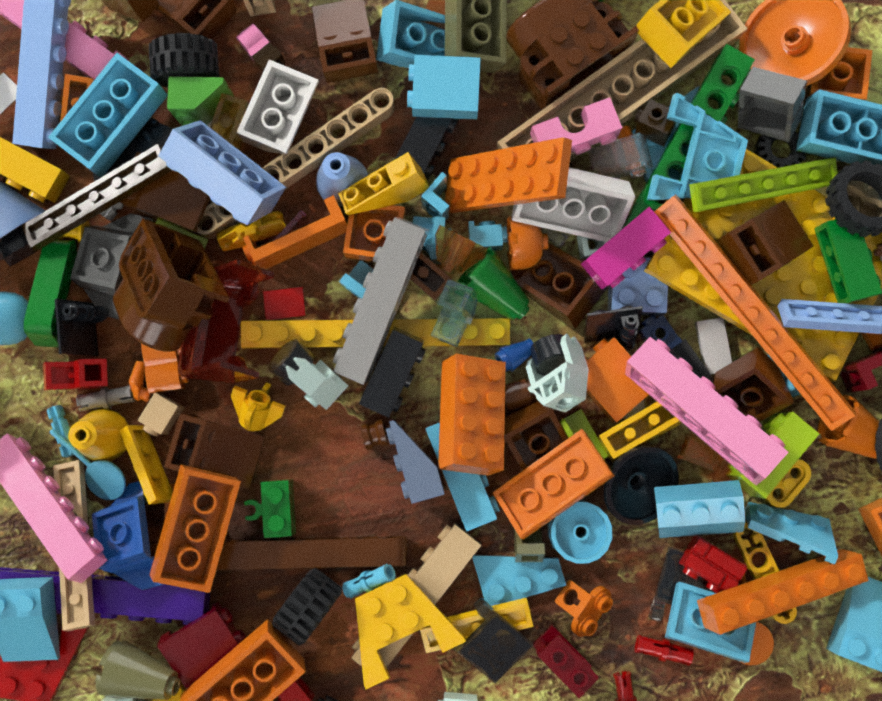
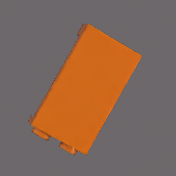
(299, 240)

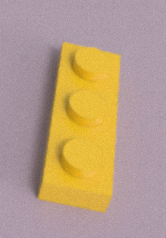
(146, 464)

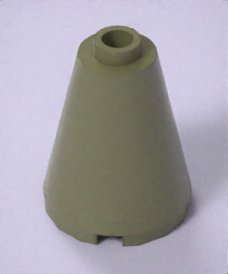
(135, 674)

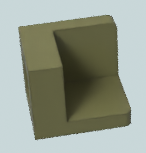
(529, 549)

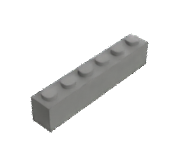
(381, 299)

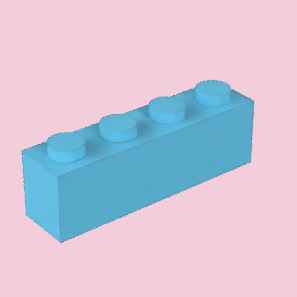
(467, 491)

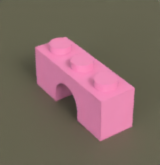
(600, 126)

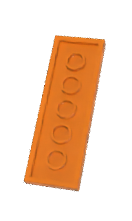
(509, 176)

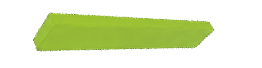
(762, 184)

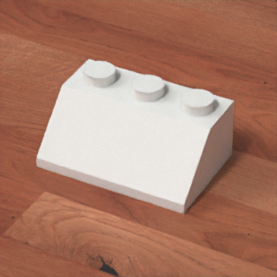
(277, 108)

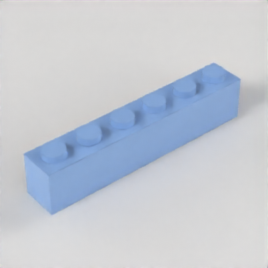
(40, 72)

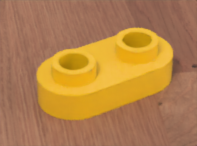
(790, 486)

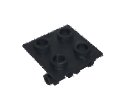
(617, 323)
(77, 326)

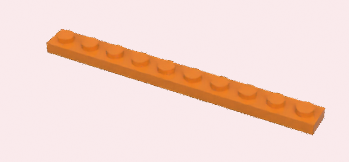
(755, 314)

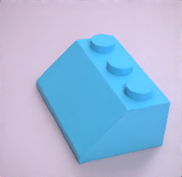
(700, 509)

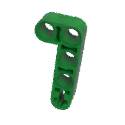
(50, 283)

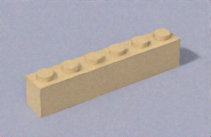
(434, 576)

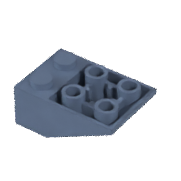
(419, 471)

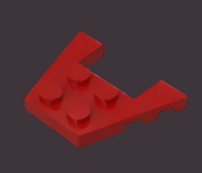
(39, 678)

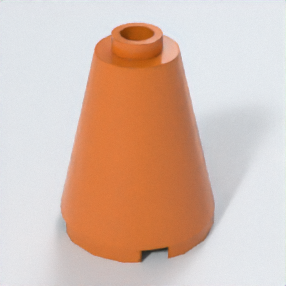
(855, 435)

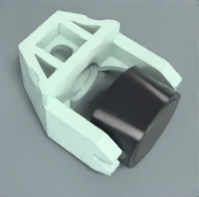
(559, 362)
(295, 365)

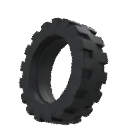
(842, 208)

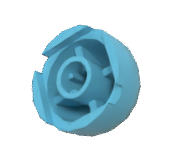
(12, 318)

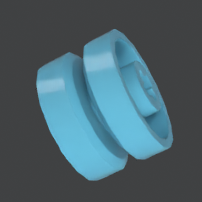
(586, 546)

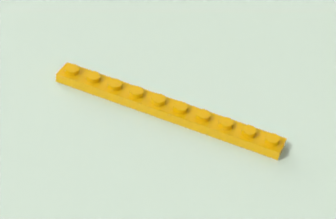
(330, 332)

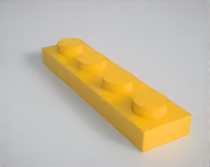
(515, 612)

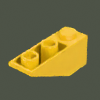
(386, 187)

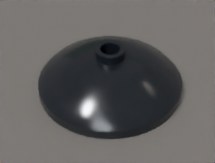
(634, 499)

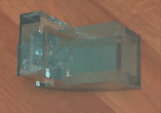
(457, 311)

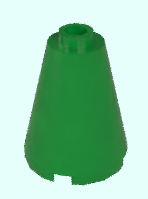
(496, 286)

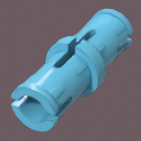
(368, 581)

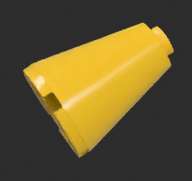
(99, 435)

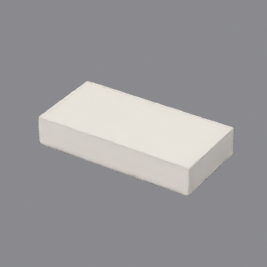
(713, 344)

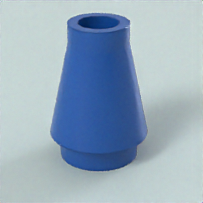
(514, 354)

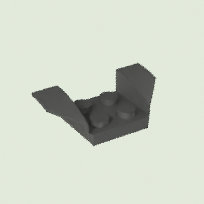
(99, 257)

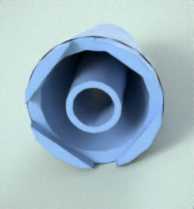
(338, 173)

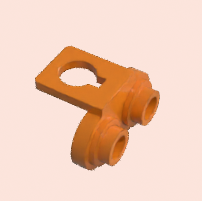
(588, 610)

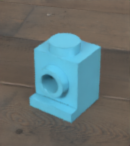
(488, 234)

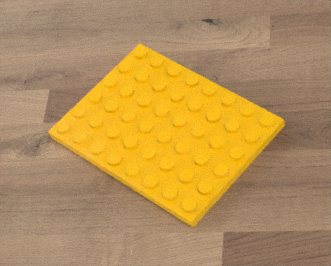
(800, 279)

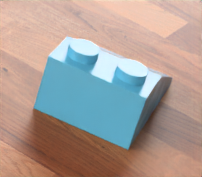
(404, 34)
(28, 620)
(859, 625)

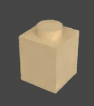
(160, 414)

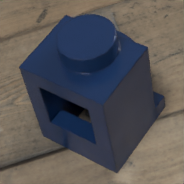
(652, 323)

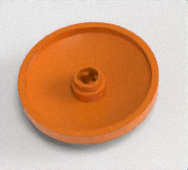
(797, 37)

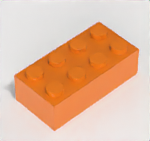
(472, 415)
(194, 529)
(251, 671)

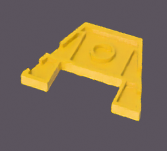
(393, 614)

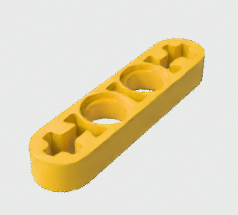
(768, 568)

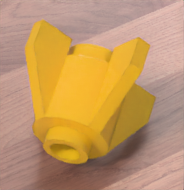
(256, 409)

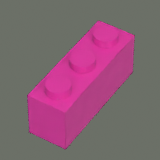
(626, 249)

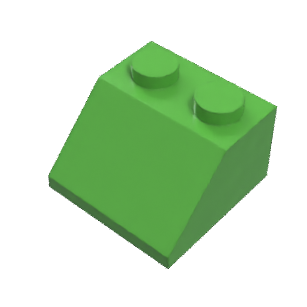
(195, 98)

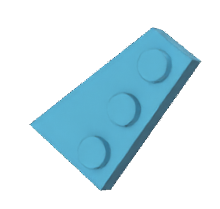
(806, 530)
(508, 580)

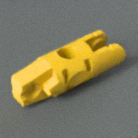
(258, 230)

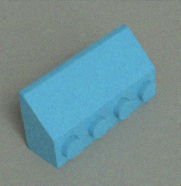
(108, 115)

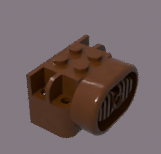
(565, 44)
(165, 286)

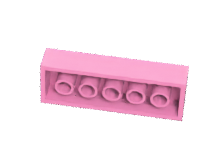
(705, 411)

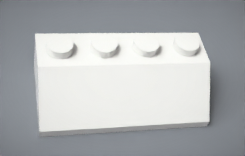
(591, 209)

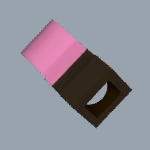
(258, 47)

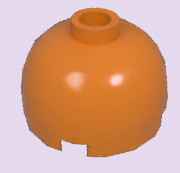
(524, 244)

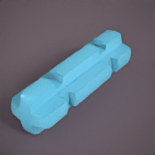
(61, 426)

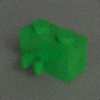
(276, 508)

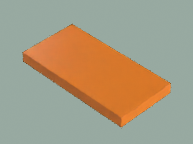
(553, 484)

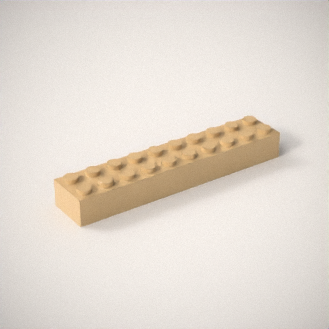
(629, 82)

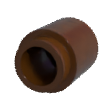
(518, 395)

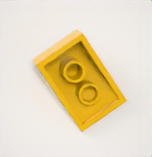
(679, 25)

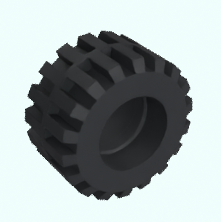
(182, 57)
(306, 606)

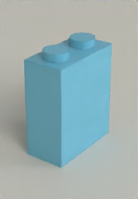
(444, 87)

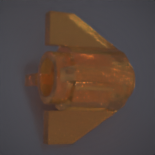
(456, 251)

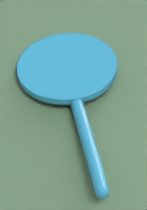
(101, 475)

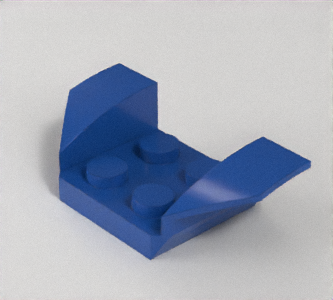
(125, 537)

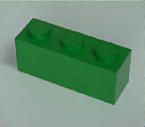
(848, 263)

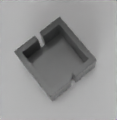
(771, 104)

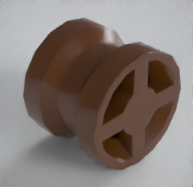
(374, 434)

